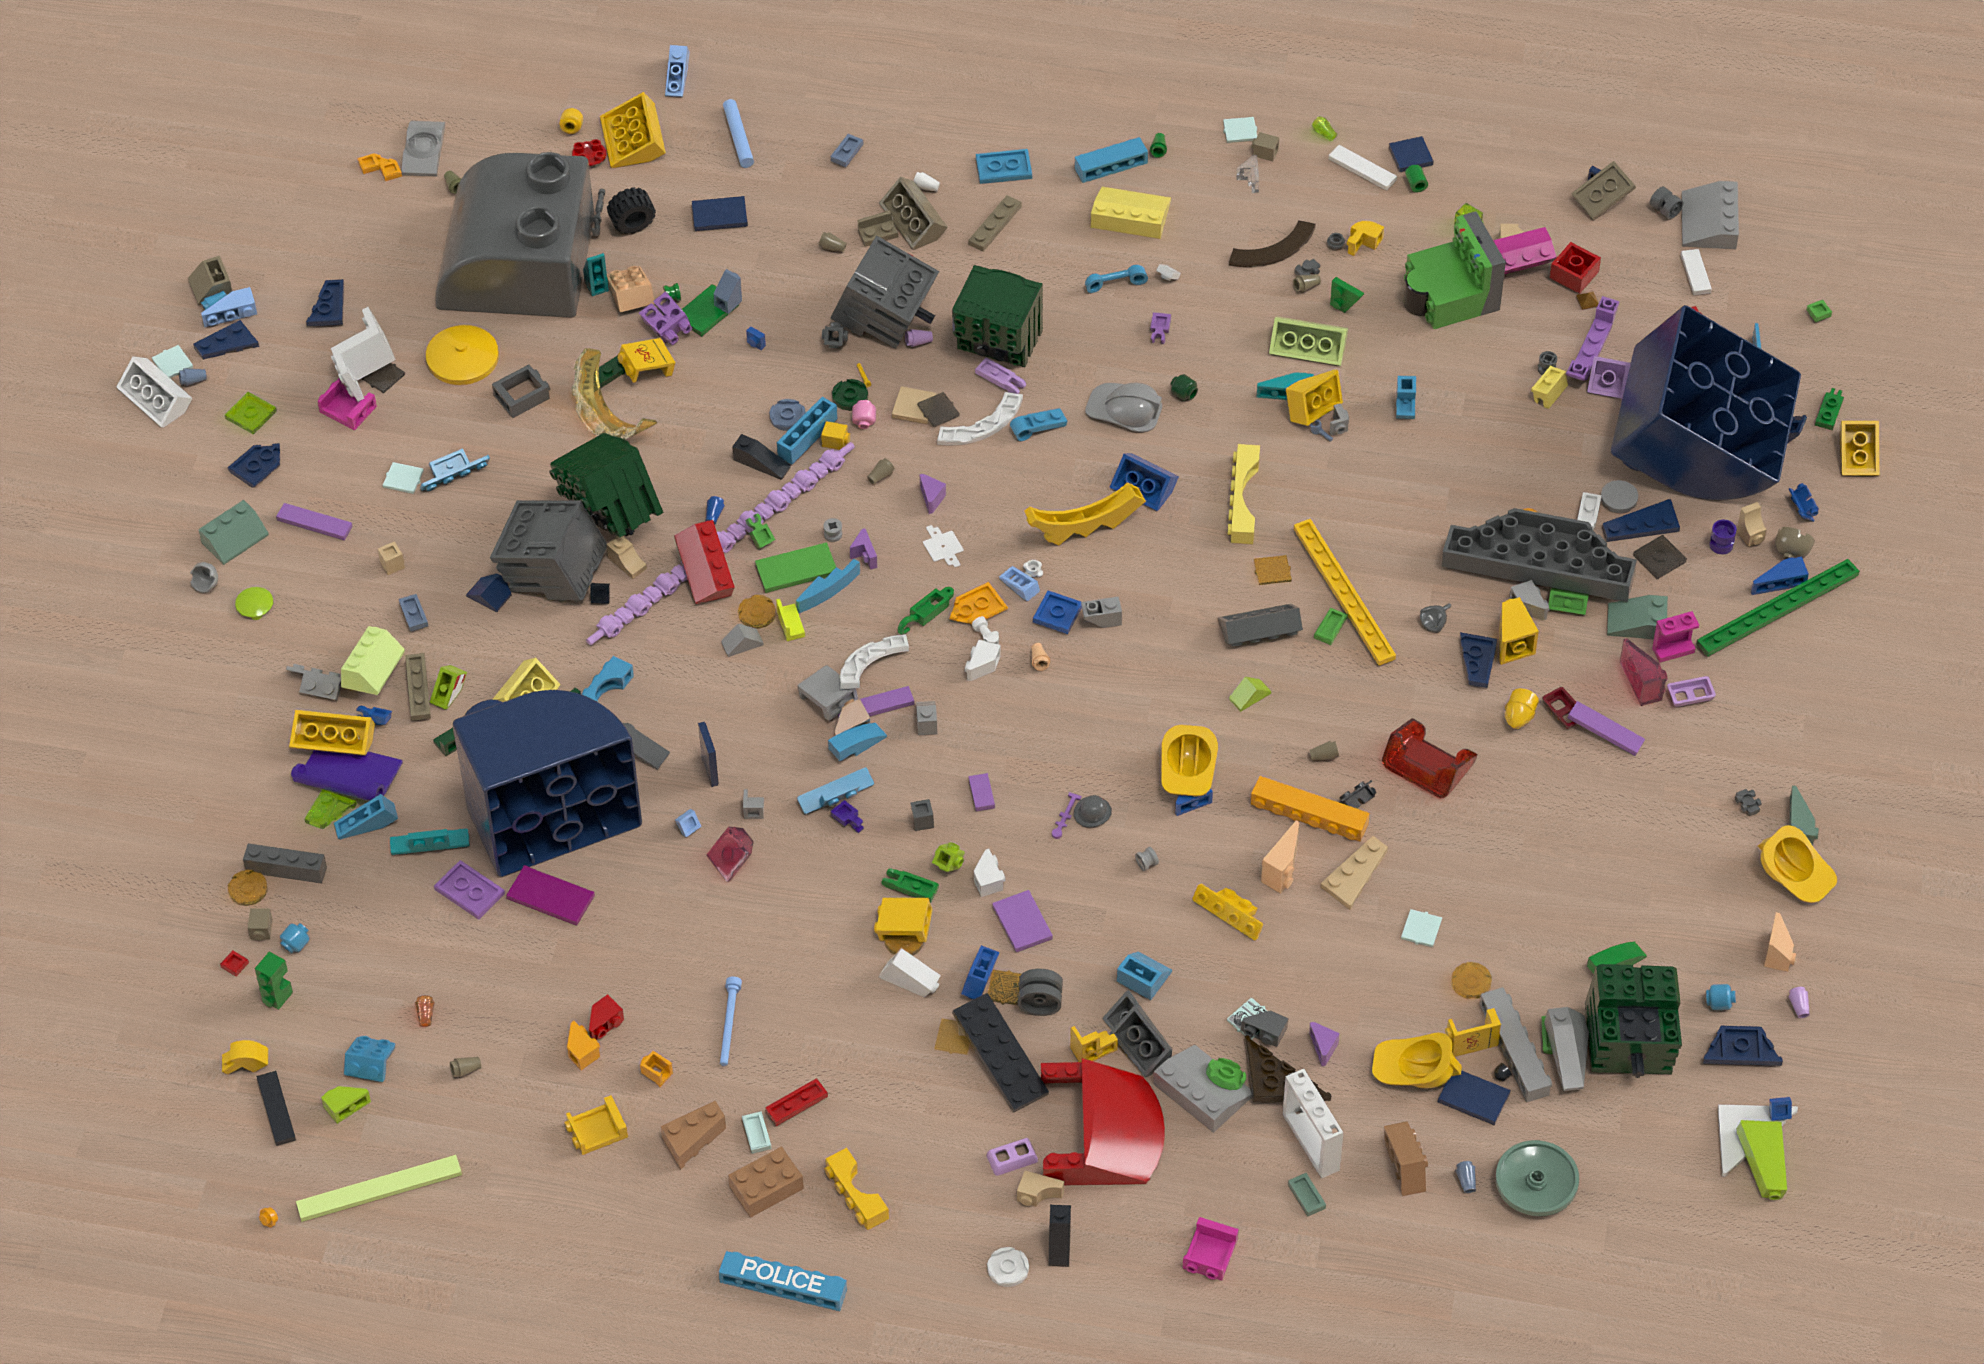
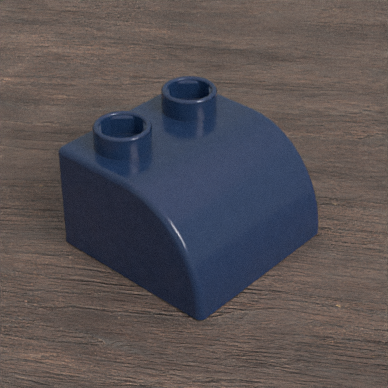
(1705, 410)
(545, 776)

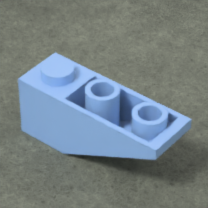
(677, 70)
(233, 306)

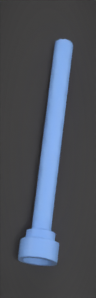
(733, 985)

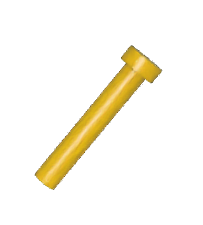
(865, 379)

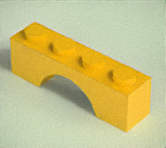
(868, 1207)

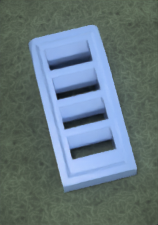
(1027, 591)

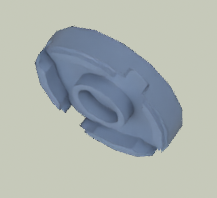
(786, 413)

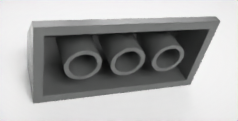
(1260, 624)

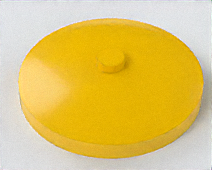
(462, 355)

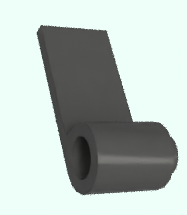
(646, 748)

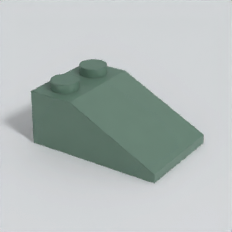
(1637, 616)

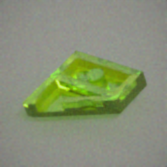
(328, 808)

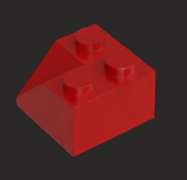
(1575, 267)

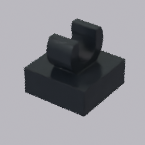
(600, 593)

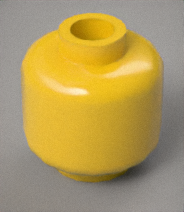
(571, 121)

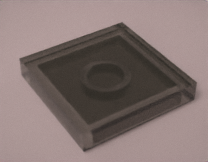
(1659, 556)

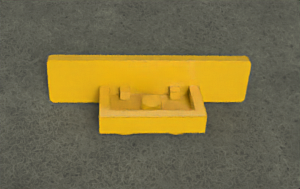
(1230, 908)

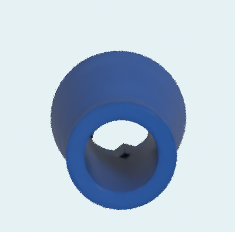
(714, 508)

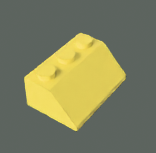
(528, 678)

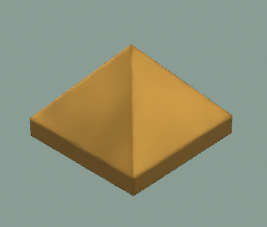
(1587, 300)

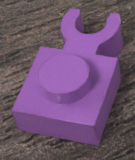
(1160, 325)

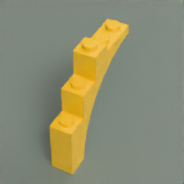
(1084, 520)

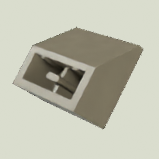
(209, 279)

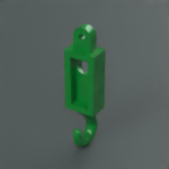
(925, 611)

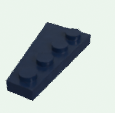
(1644, 522)

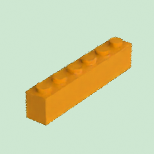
(1310, 808)

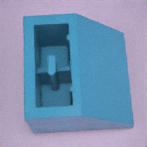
(1142, 974)

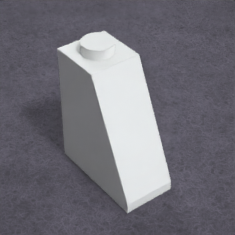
(910, 974)

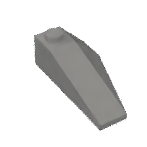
(1569, 1045)

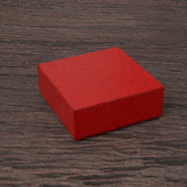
(234, 963)

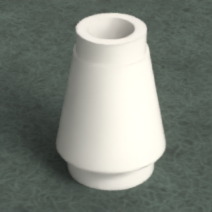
(926, 182)

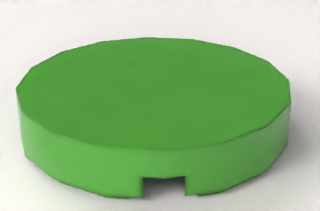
(1226, 1074)

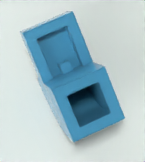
(1405, 397)

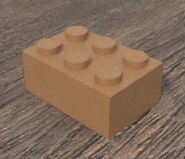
(766, 1181)

